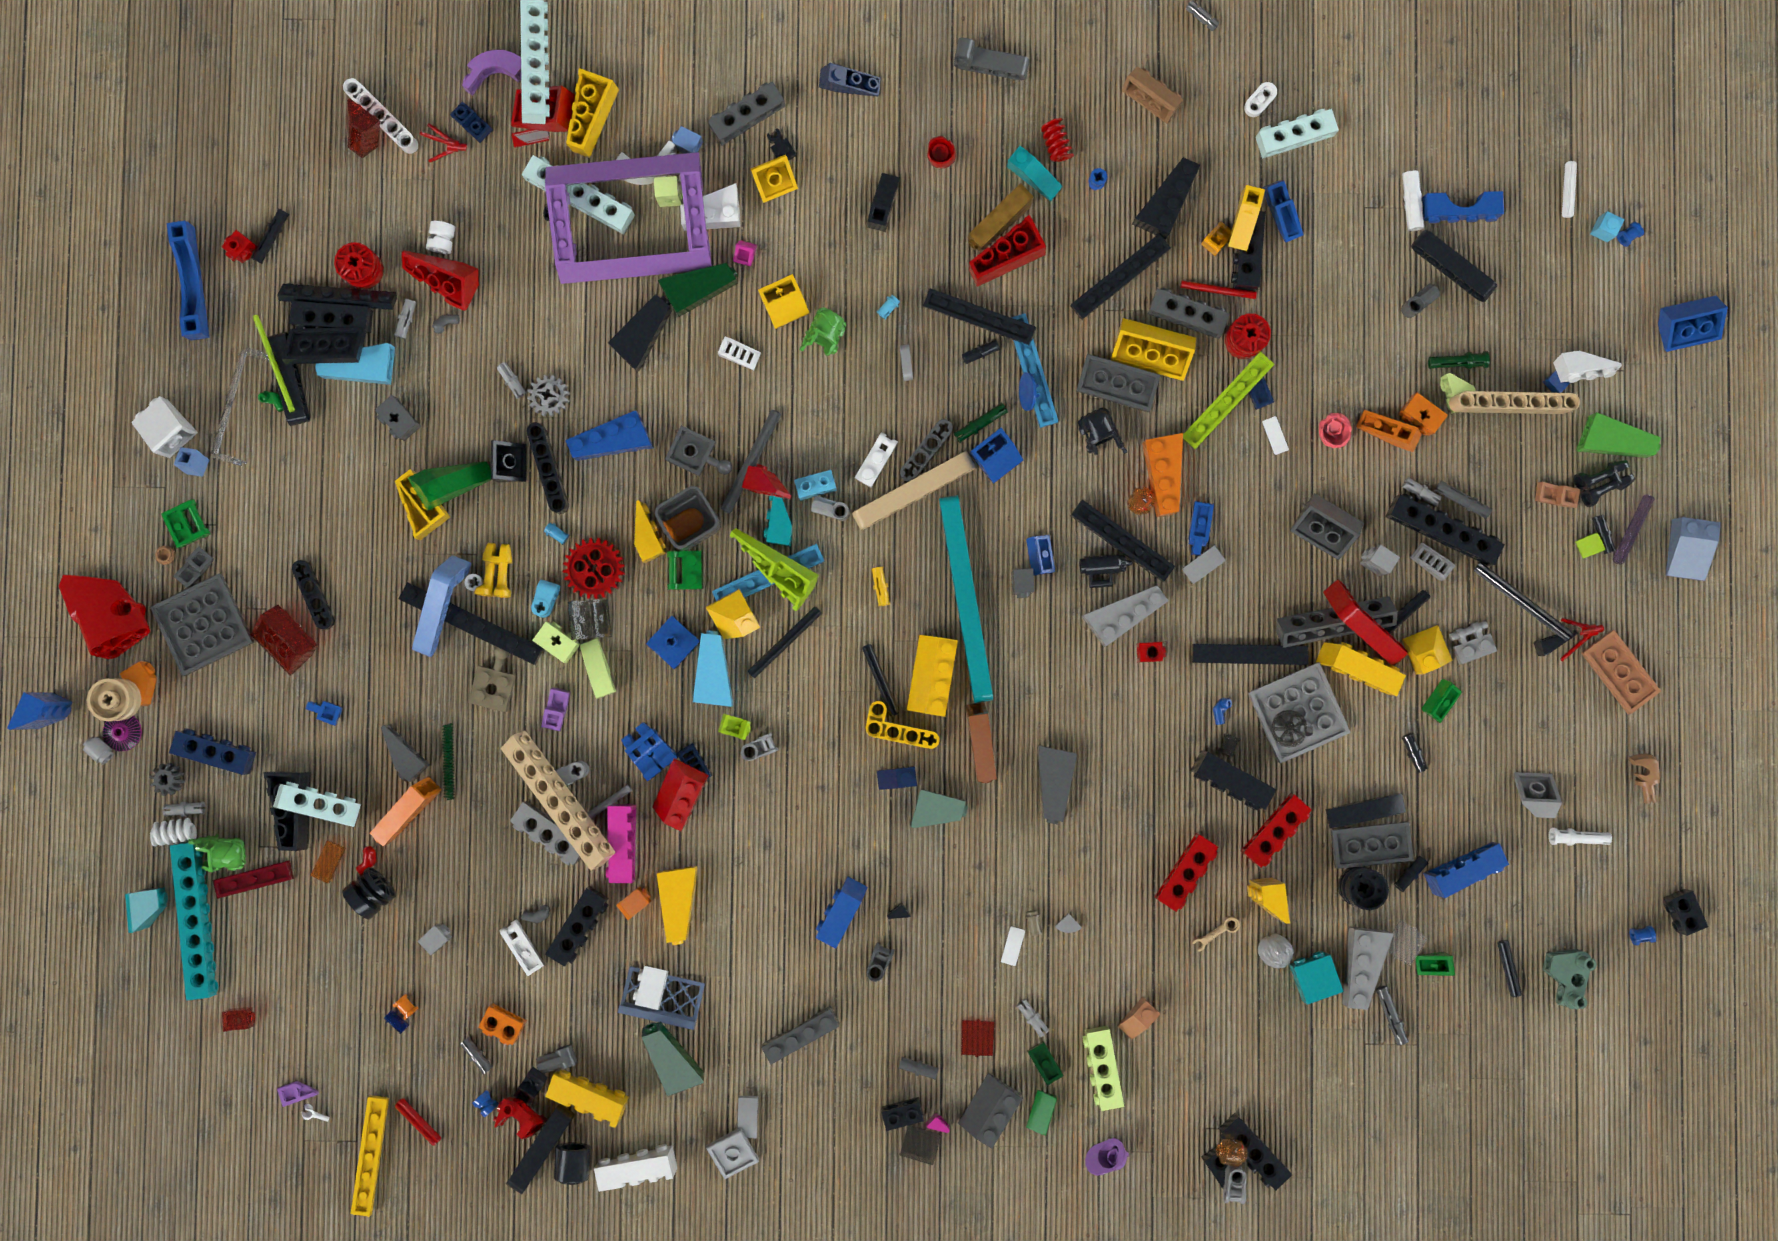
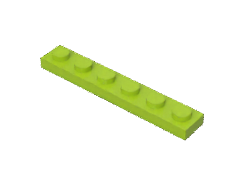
(1227, 400)

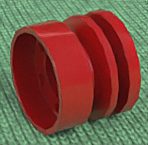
(368, 269)
(1236, 336)

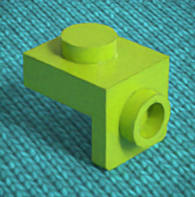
(734, 726)

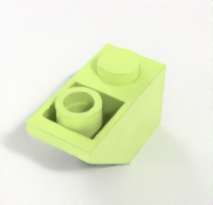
(1452, 386)

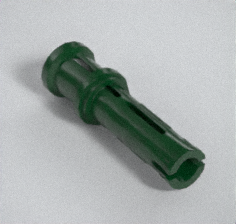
(1468, 361)

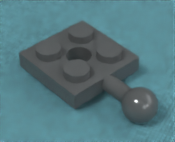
(697, 462)

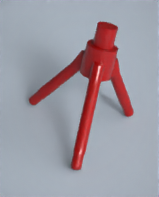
(452, 145)
(1587, 631)

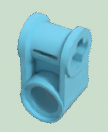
(545, 596)

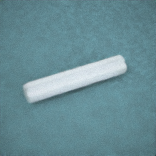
(1569, 189)

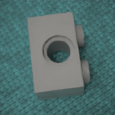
(1379, 560)

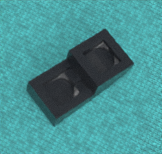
(530, 1086)

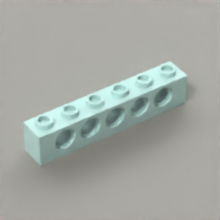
(619, 221)

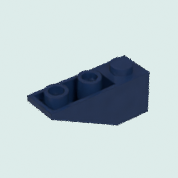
(847, 80)

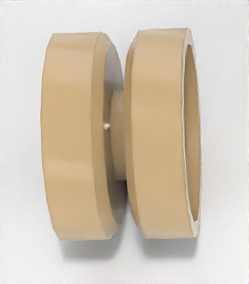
(114, 699)

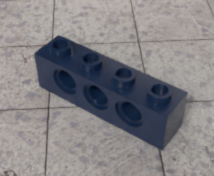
(182, 747)

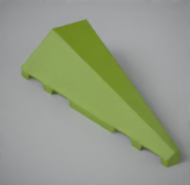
(789, 576)

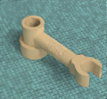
(1220, 929)

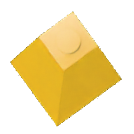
(733, 616)
(1427, 650)

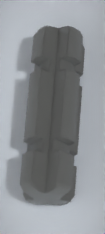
(1202, 15)

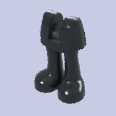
(1586, 481)

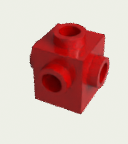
(238, 247)

